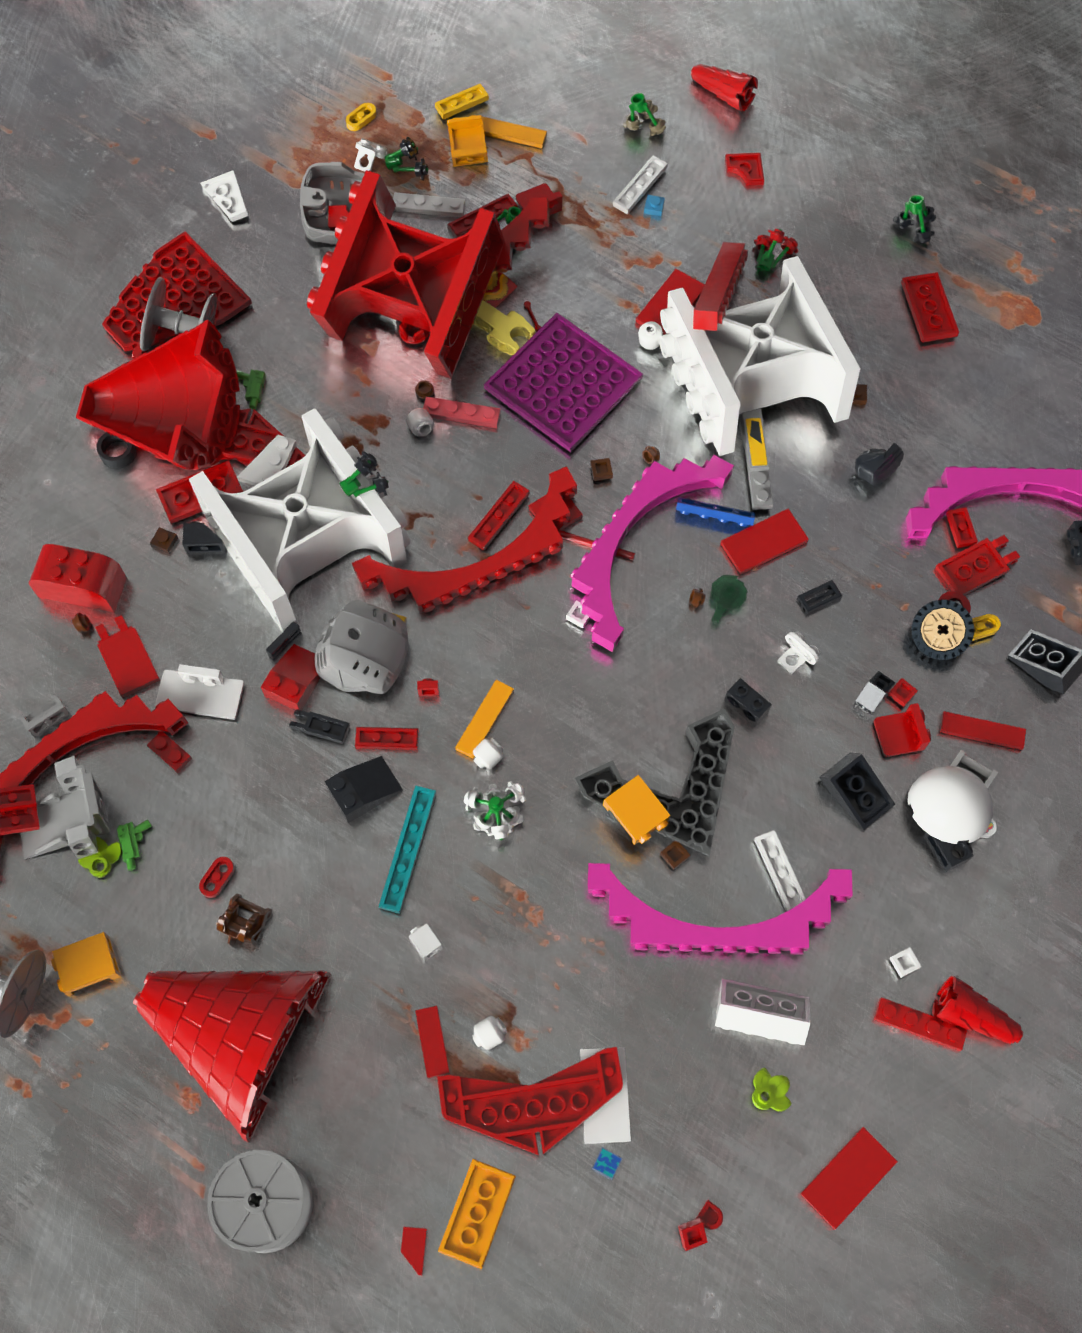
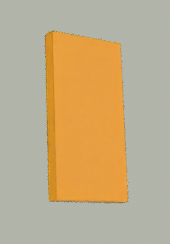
(477, 1213)

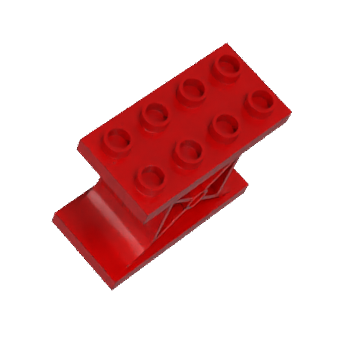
(405, 273)

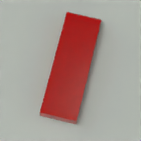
(387, 738)
(432, 1042)

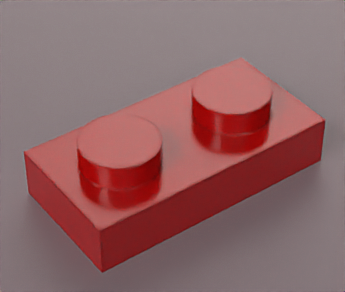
(961, 527)
(169, 751)

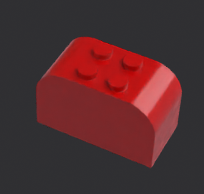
(78, 577)

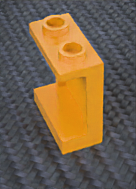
(467, 140)
(637, 810)
(85, 963)

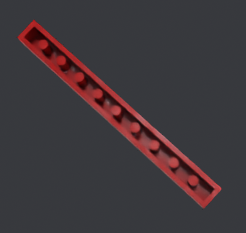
(720, 286)

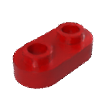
(216, 877)

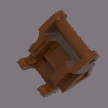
(239, 927)

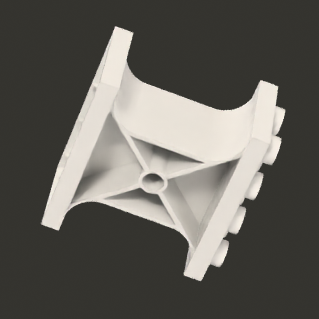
(759, 356)
(302, 519)

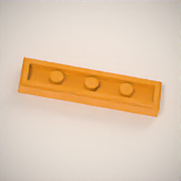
(514, 132)
(484, 718)

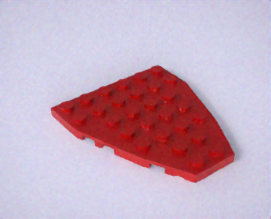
(189, 282)

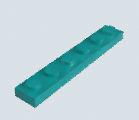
(407, 849)

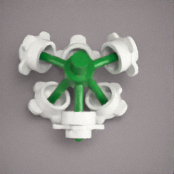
(495, 799)

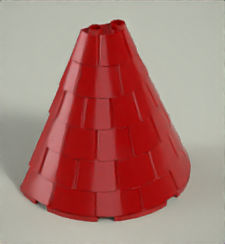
(171, 400)
(230, 1029)

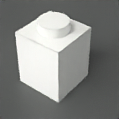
(425, 941)

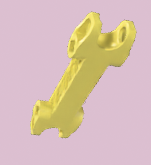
(503, 327)

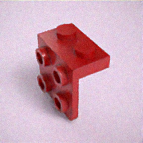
(541, 191)
(903, 732)

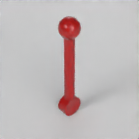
(527, 305)

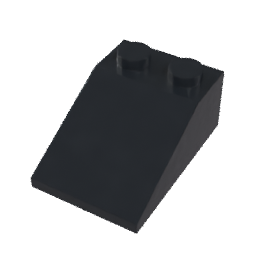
(1048, 660)
(363, 787)
(857, 789)

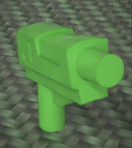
(254, 383)
(129, 838)

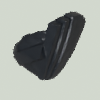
(878, 464)

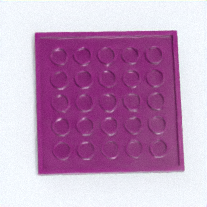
(563, 381)

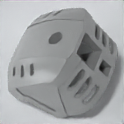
(317, 195)
(379, 645)

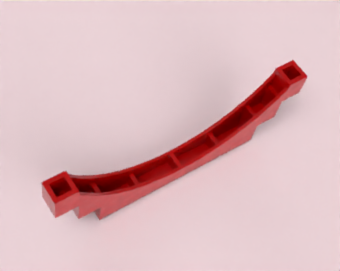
(516, 233)
(440, 587)
(91, 722)

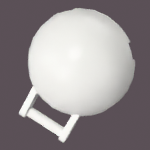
(953, 801)

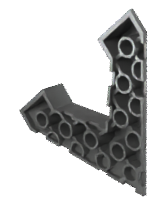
(696, 809)

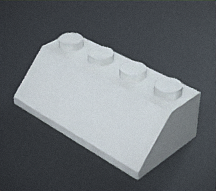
(763, 1012)

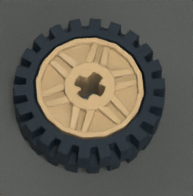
(942, 613)

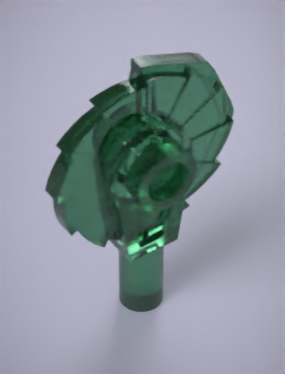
(727, 594)

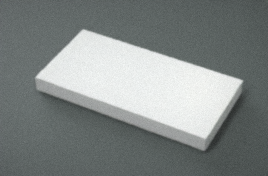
(612, 1120)

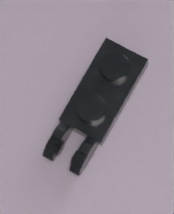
(321, 726)

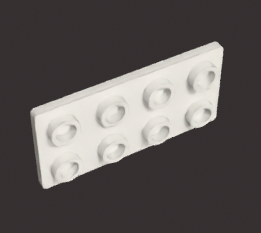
(201, 691)

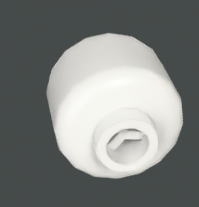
(649, 335)
(420, 422)
(488, 753)
(489, 1032)

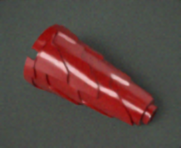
(727, 85)
(972, 1011)

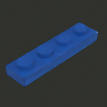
(708, 510)

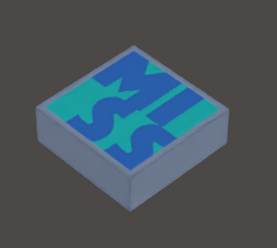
(607, 1163)

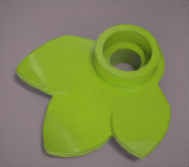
(107, 855)
(773, 1088)

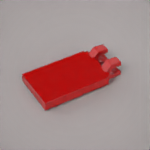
(976, 565)
(126, 658)

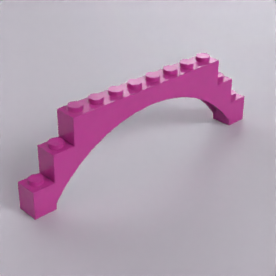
(970, 483)
(653, 489)
(777, 934)

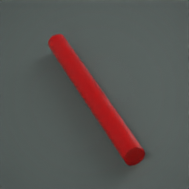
(588, 542)

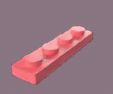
(462, 412)

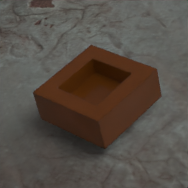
(860, 395)
(601, 469)
(164, 540)
(675, 854)

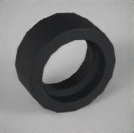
(119, 461)

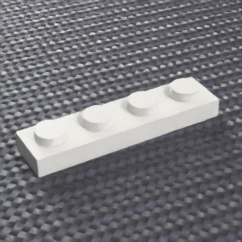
(640, 184)
(429, 204)
(780, 870)

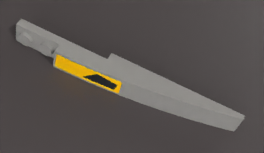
(757, 458)

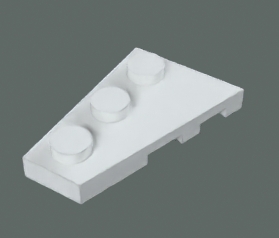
(227, 195)
(269, 461)

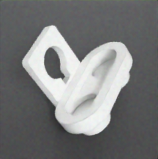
(366, 148)
(801, 649)

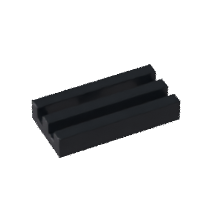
(809, 609)
(283, 641)

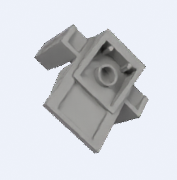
(69, 818)

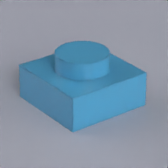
(654, 205)

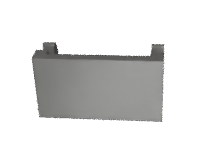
(45, 716)

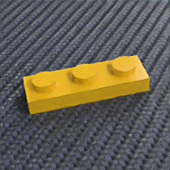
(461, 101)

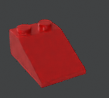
(292, 678)

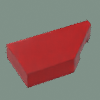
(414, 1246)

